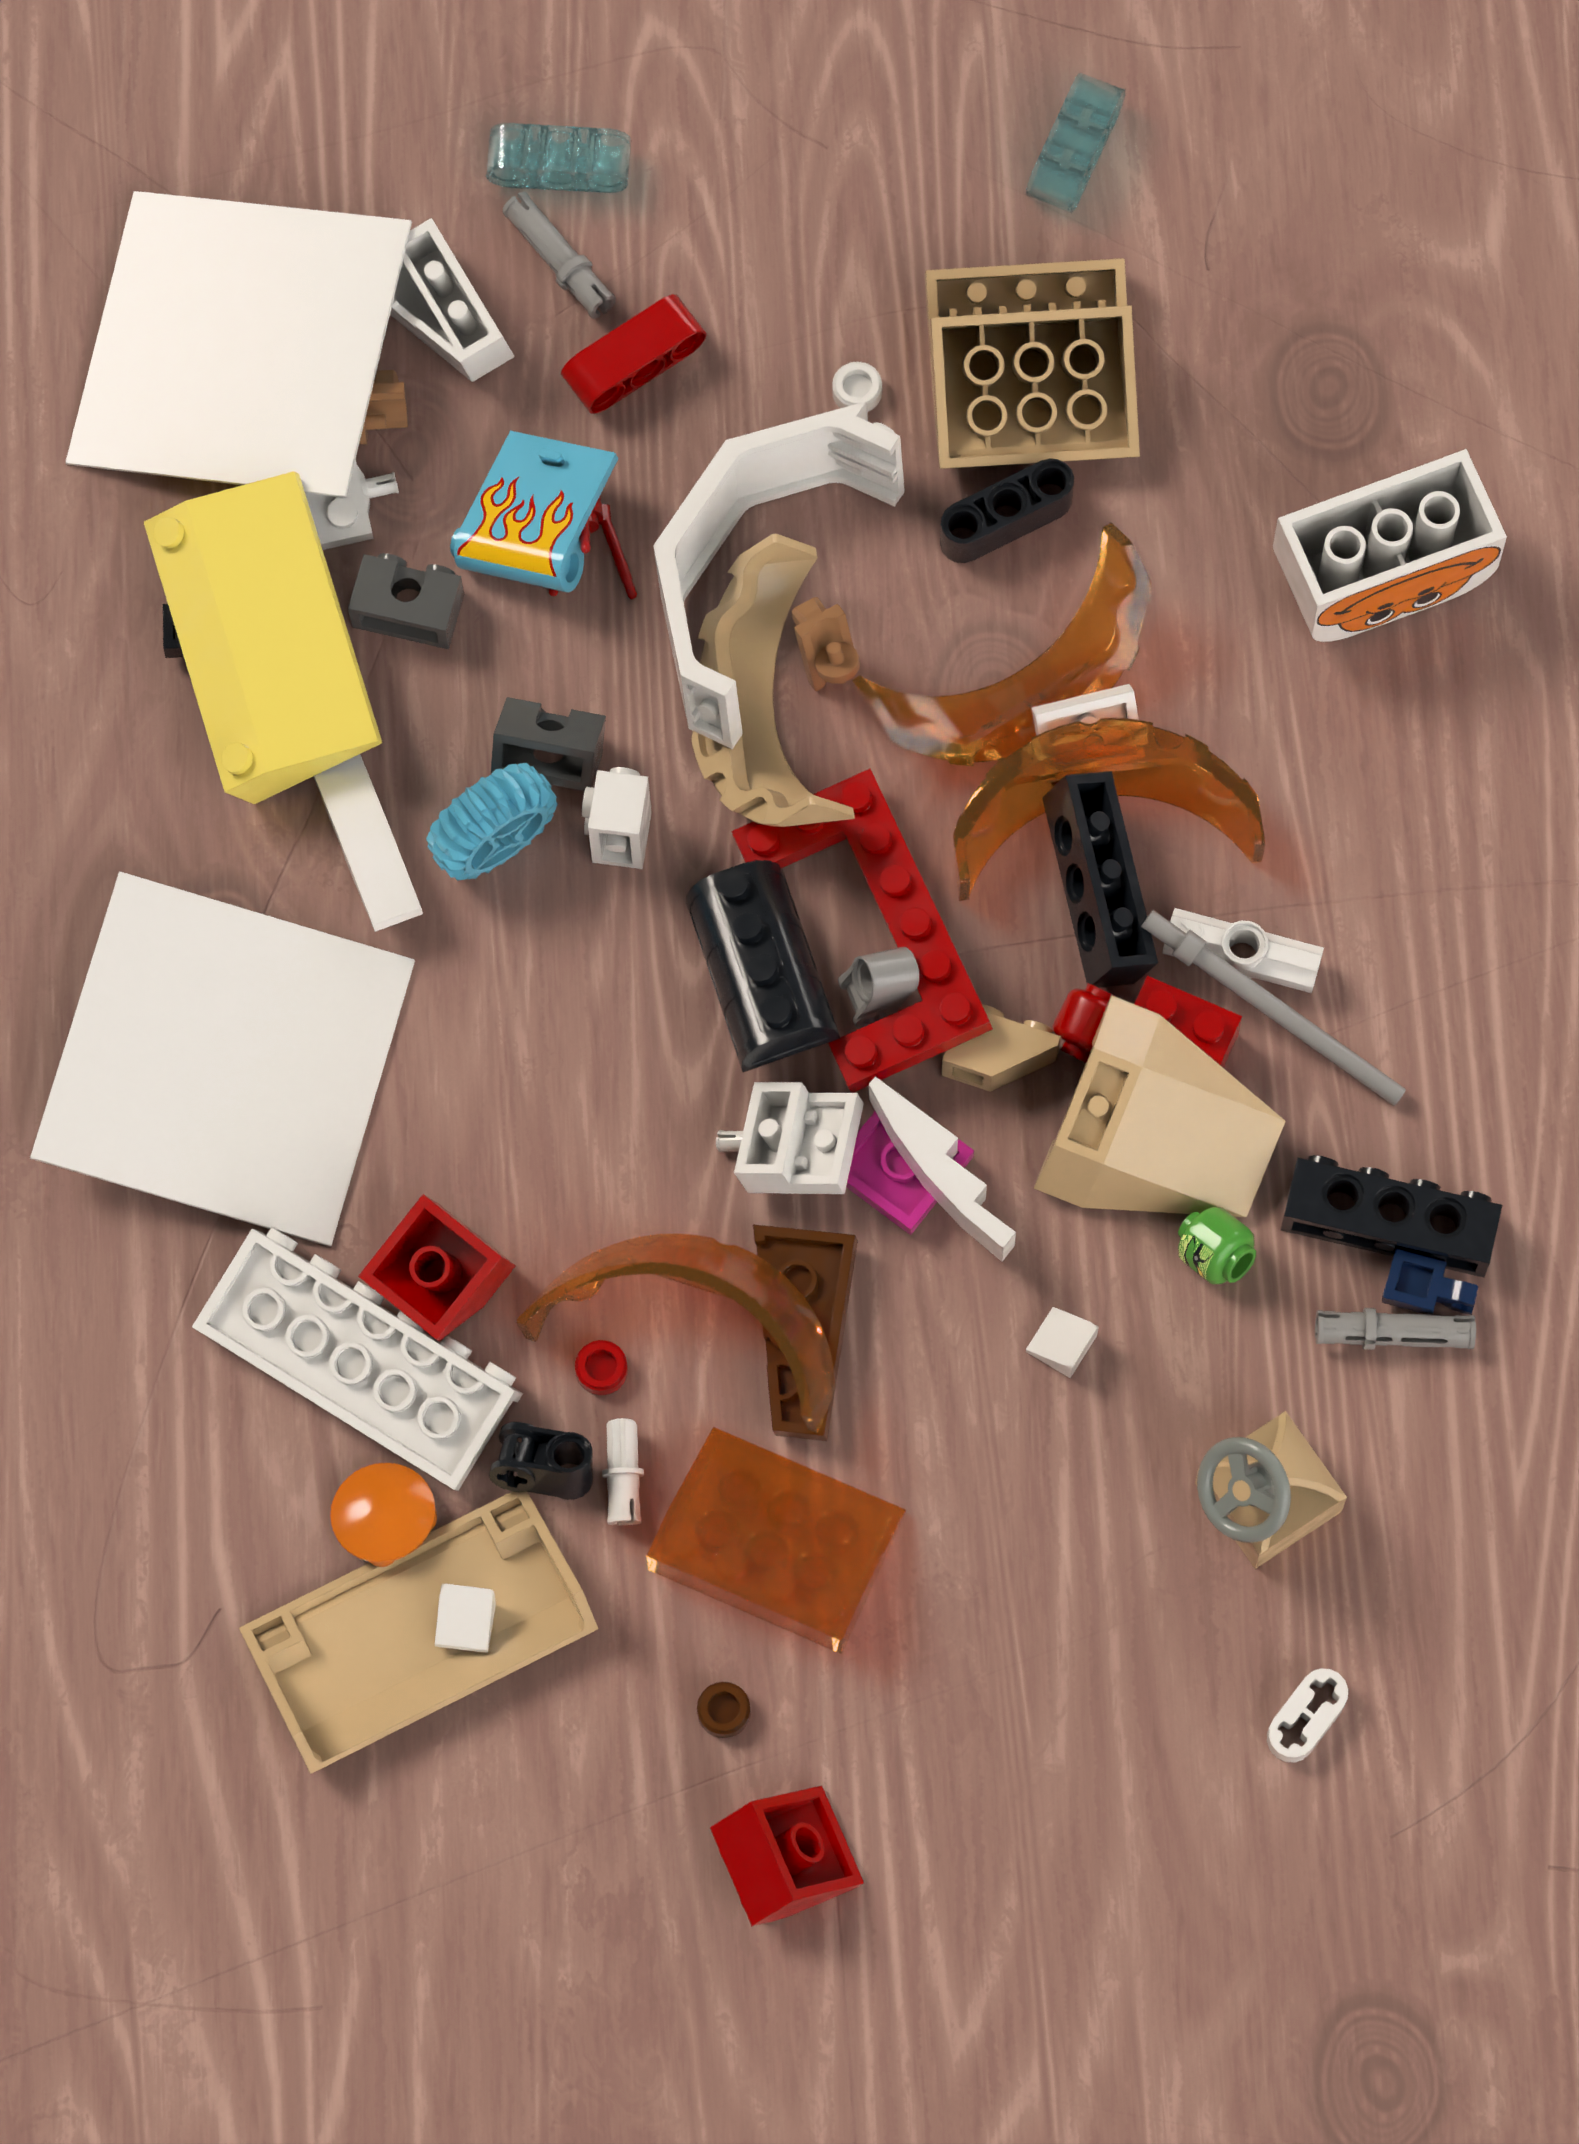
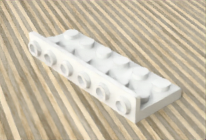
(357, 1357)

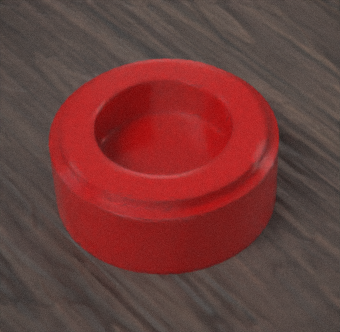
(601, 1367)

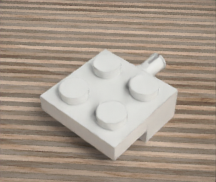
(795, 1140)

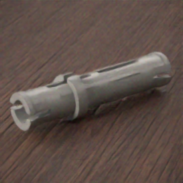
(571, 269)
(1386, 1329)

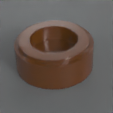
(723, 1709)

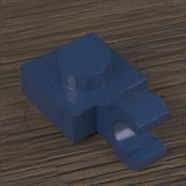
(1419, 1283)

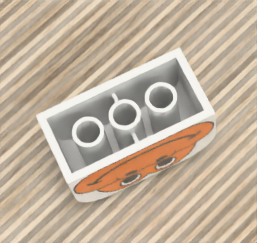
(1390, 548)

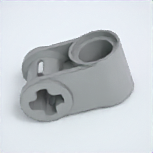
(880, 983)

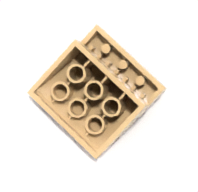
(1032, 363)

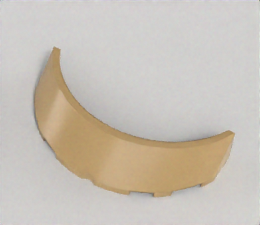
(743, 645)

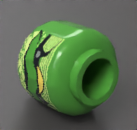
(1216, 1245)

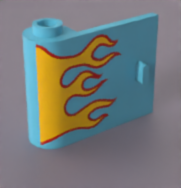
(533, 512)

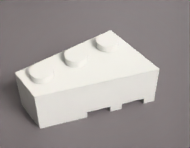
(443, 307)

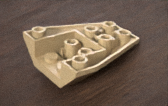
(1158, 1125)

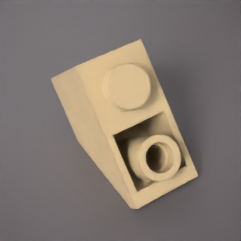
(1002, 1053)

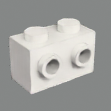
(618, 817)

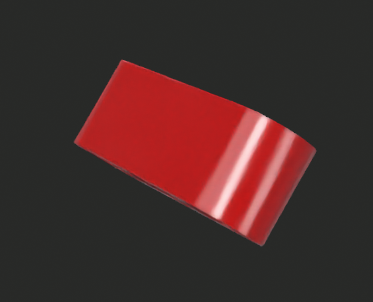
(633, 354)

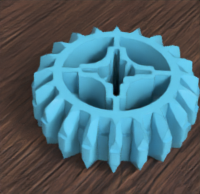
(491, 821)

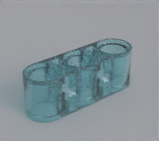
(1075, 142)
(558, 158)

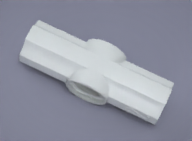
(1276, 957)

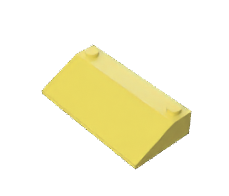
(262, 635)

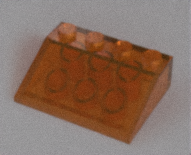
(775, 1539)

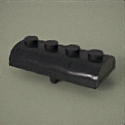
(760, 963)

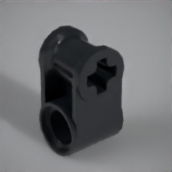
(540, 1461)

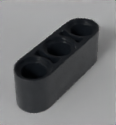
(1018, 491)

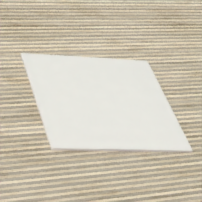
(239, 342)
(223, 1059)

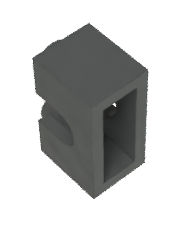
(424, 620)
(528, 728)

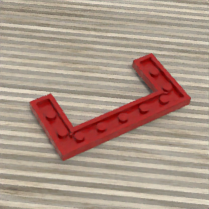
(949, 1003)

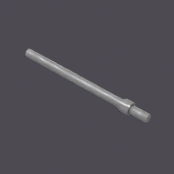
(1191, 949)

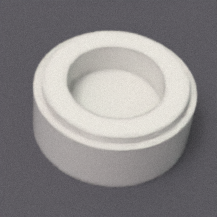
(856, 384)

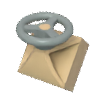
(1267, 1489)

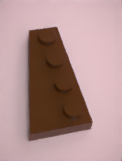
(822, 1271)

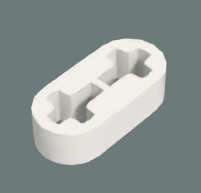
(1297, 1707)

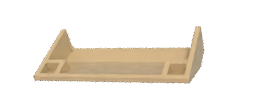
(363, 1647)

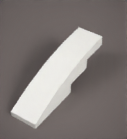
(368, 844)
(930, 1154)

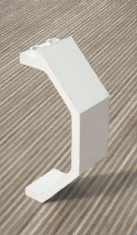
(742, 474)

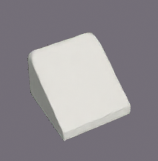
(1062, 1341)
(465, 1618)

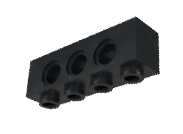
(1099, 879)
(1364, 1228)

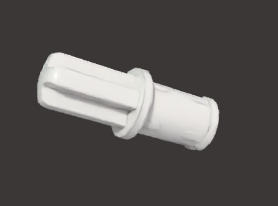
(623, 1472)

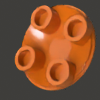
(383, 1513)

